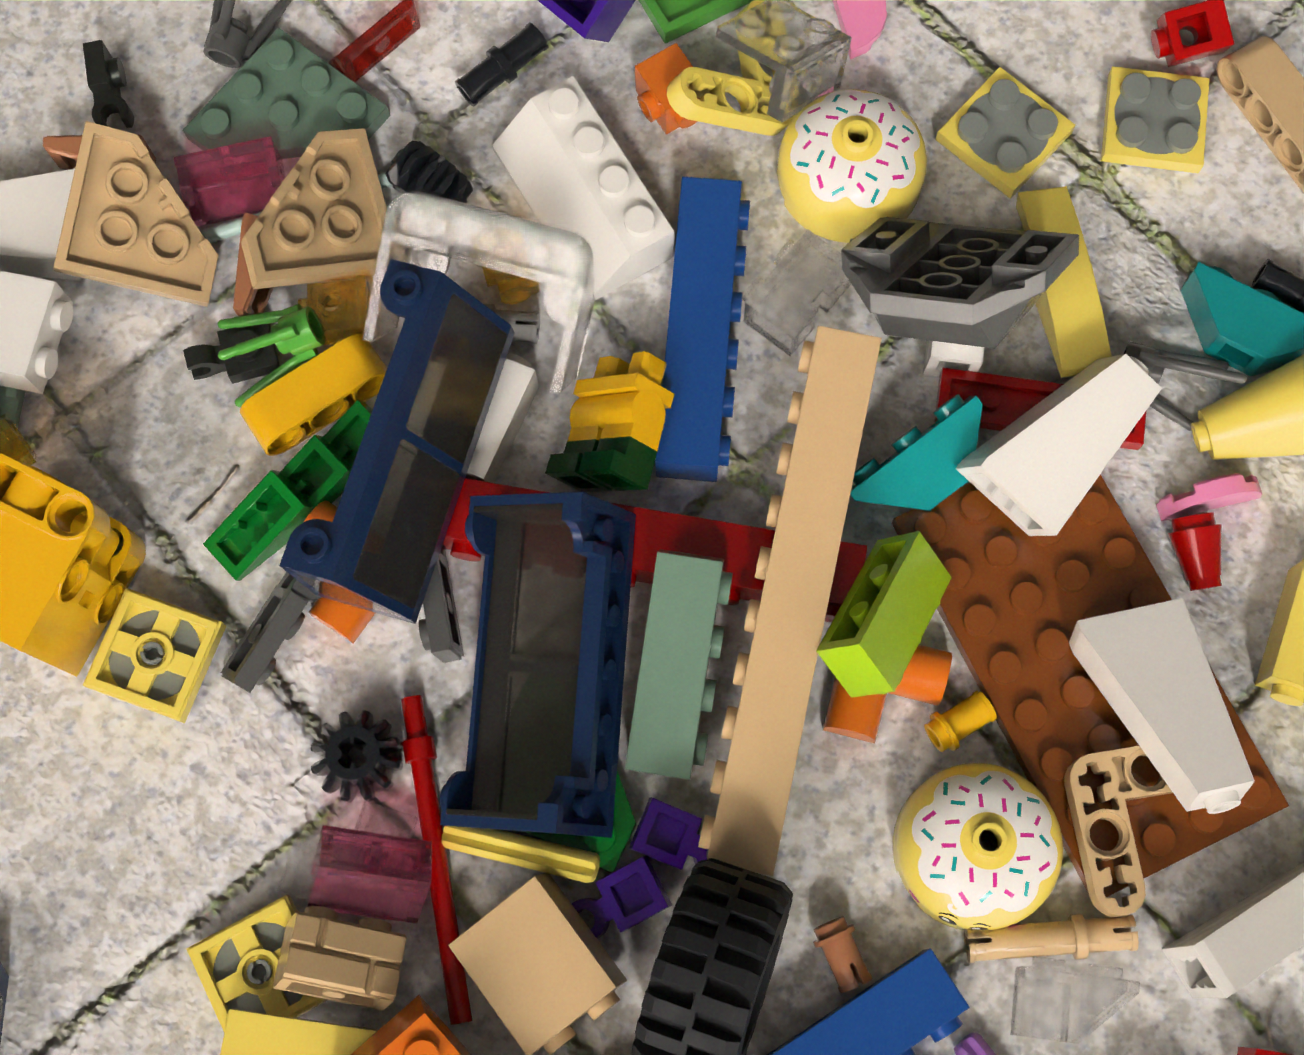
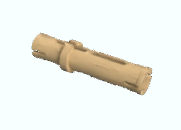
(1073, 937)

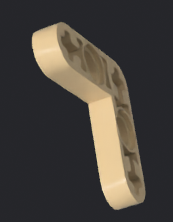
(1118, 788)

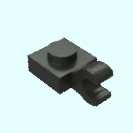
(104, 79)
(204, 359)

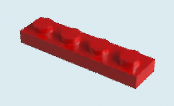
(1008, 398)

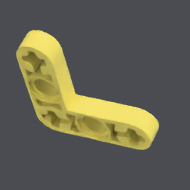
(712, 107)

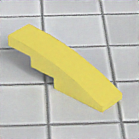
(1071, 304)
(278, 1035)

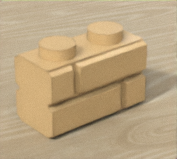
(340, 959)

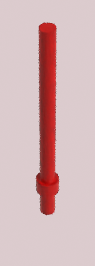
(419, 752)

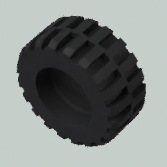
(713, 963)

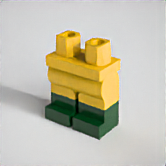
(614, 426)

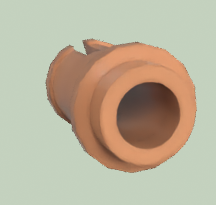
(842, 954)

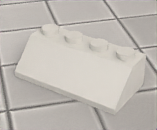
(584, 184)

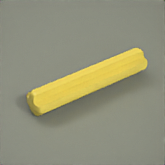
(524, 852)

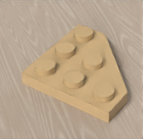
(321, 218)
(130, 224)

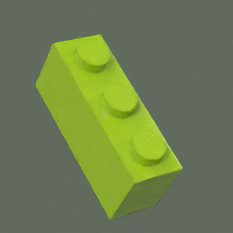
(884, 615)

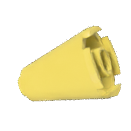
(1257, 418)

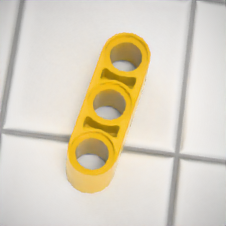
(314, 394)

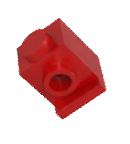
(1206, 22)

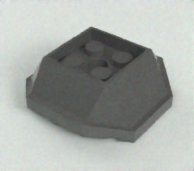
(953, 278)

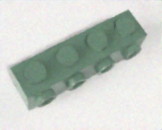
(675, 664)

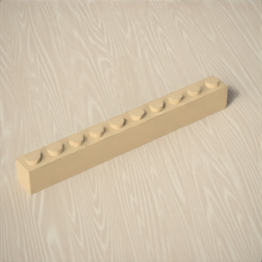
(793, 602)

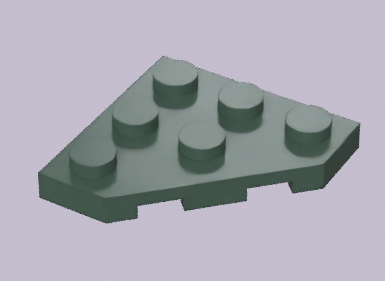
(286, 96)

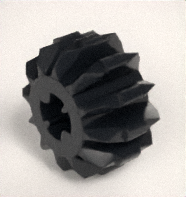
(425, 170)
(337, 760)

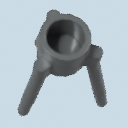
(228, 38)
(1158, 360)

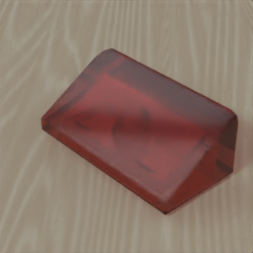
(377, 41)

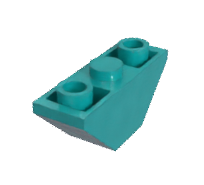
(1241, 322)
(924, 462)

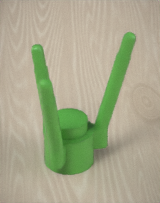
(296, 333)

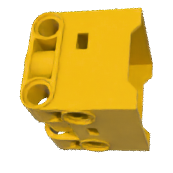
(58, 566)

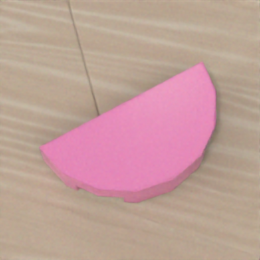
(861, 21)
(1210, 495)

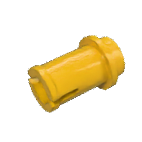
(960, 721)

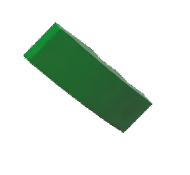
(288, 496)

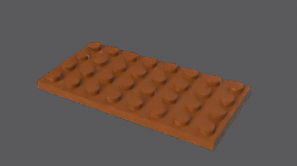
(1013, 622)

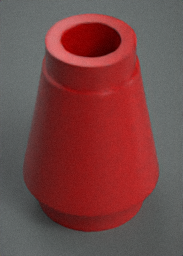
(1198, 549)

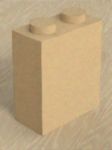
(539, 965)

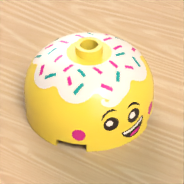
(850, 163)
(950, 871)

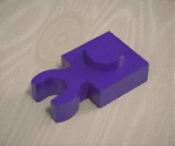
(668, 834)
(627, 897)

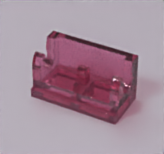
(229, 180)
(371, 874)

